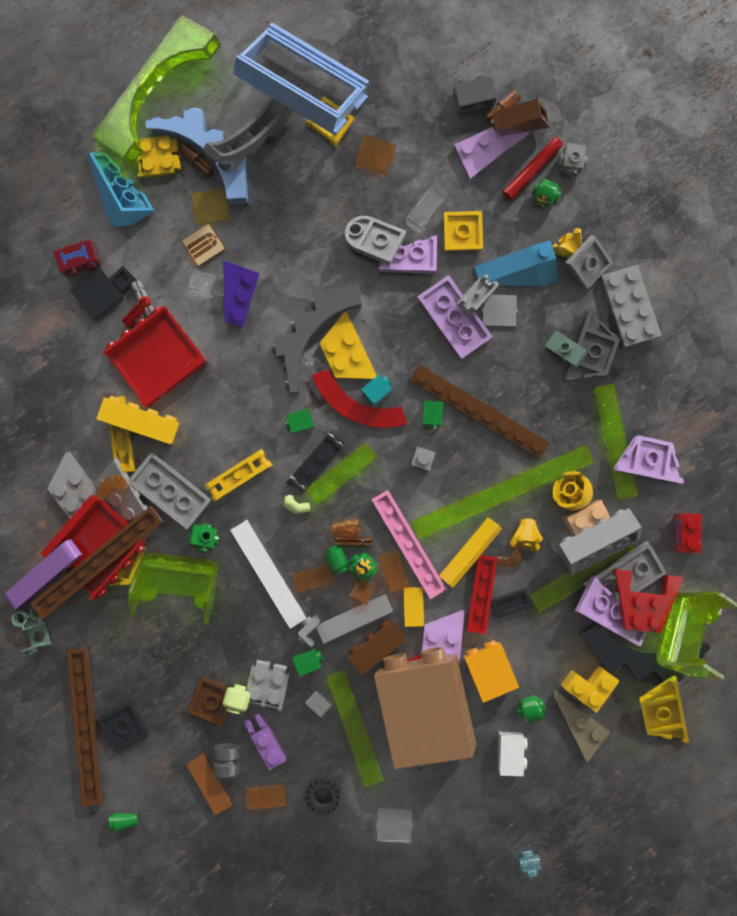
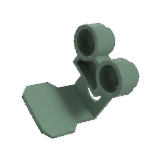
(32, 624)

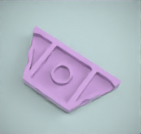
(650, 459)
(445, 633)

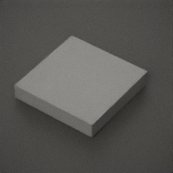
(589, 262)

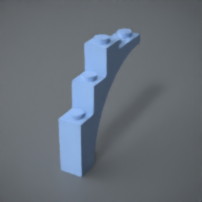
(193, 131)

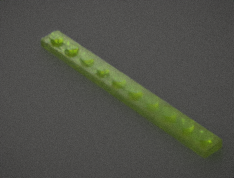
(502, 491)

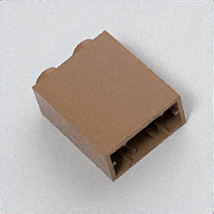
(425, 709)

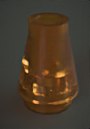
(347, 527)

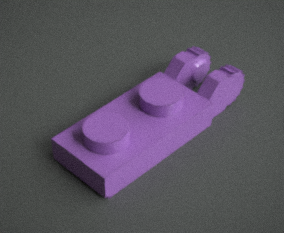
(266, 743)

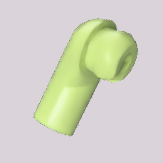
(294, 507)

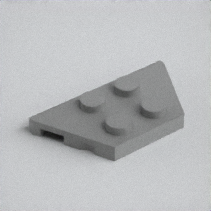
(71, 485)

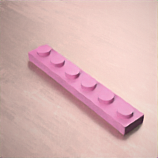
(409, 544)

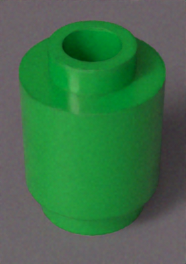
(336, 560)

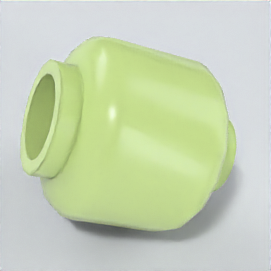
(236, 699)

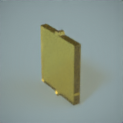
(210, 206)

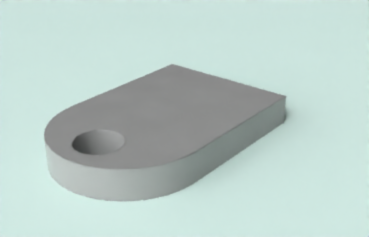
(375, 239)

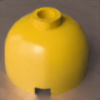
(573, 491)

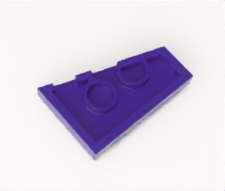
(238, 292)

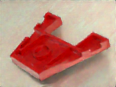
(645, 610)

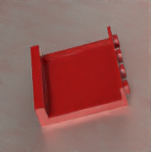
(155, 356)
(89, 529)

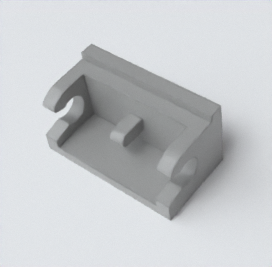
(476, 295)

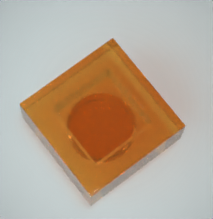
(362, 592)

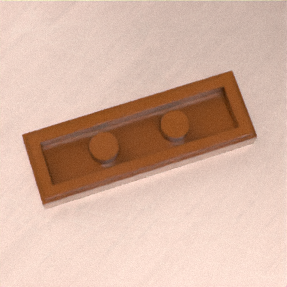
(209, 784)

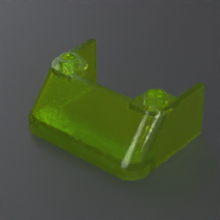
(174, 576)
(685, 630)

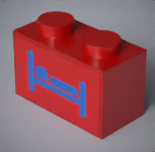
(688, 532)

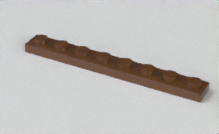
(479, 411)
(97, 562)
(85, 727)

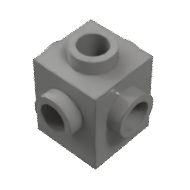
(573, 159)

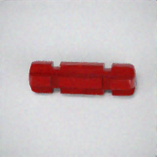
(136, 311)

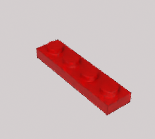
(481, 594)

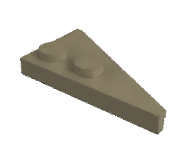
(585, 729)

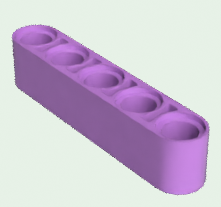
(43, 575)

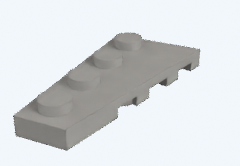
(126, 502)

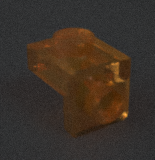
(108, 485)

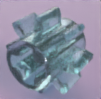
(530, 863)

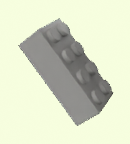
(600, 541)

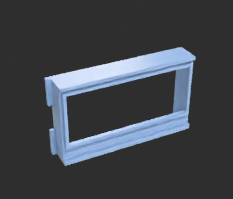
(293, 96)

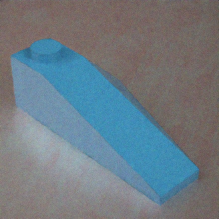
(119, 197)
(526, 267)

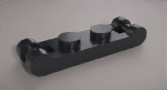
(315, 463)

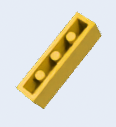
(138, 421)

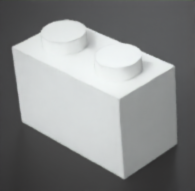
(511, 753)

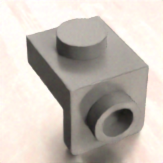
(308, 625)

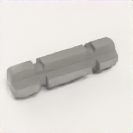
(137, 286)

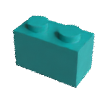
(377, 390)

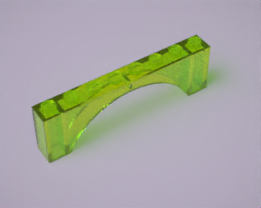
(181, 45)

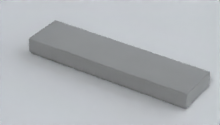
(354, 618)

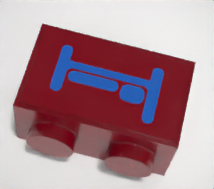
(77, 258)

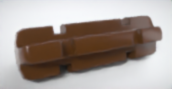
(353, 541)

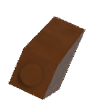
(520, 118)

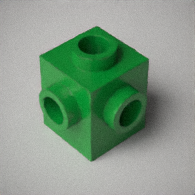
(196, 538)

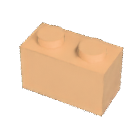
(586, 517)

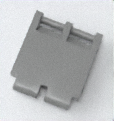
(268, 685)

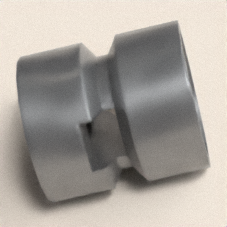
(226, 760)

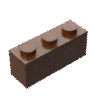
(376, 646)

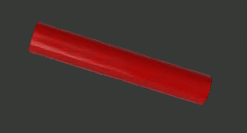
(532, 168)

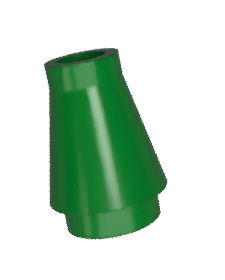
(122, 821)

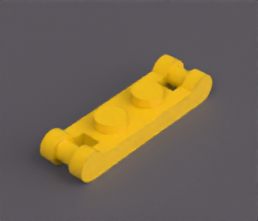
(238, 475)

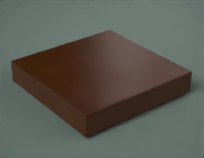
(208, 701)

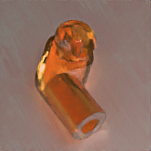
(515, 558)

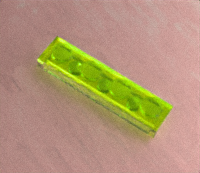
(341, 473)

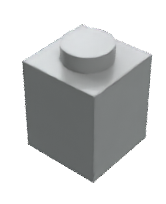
(422, 459)

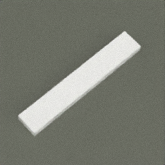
(268, 574)

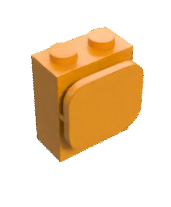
(490, 671)

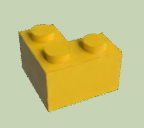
(591, 691)

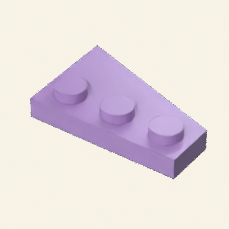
(414, 258)

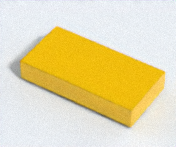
(413, 606)

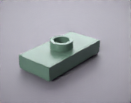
(566, 348)

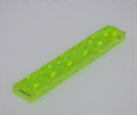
(614, 438)

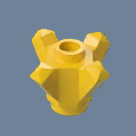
(568, 243)
(527, 536)

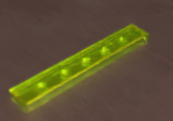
(569, 584)
(355, 728)

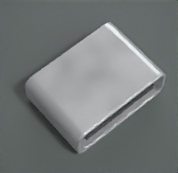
(318, 704)

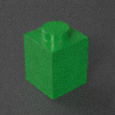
(432, 414)
(299, 421)
(308, 661)

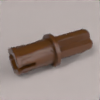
(196, 159)

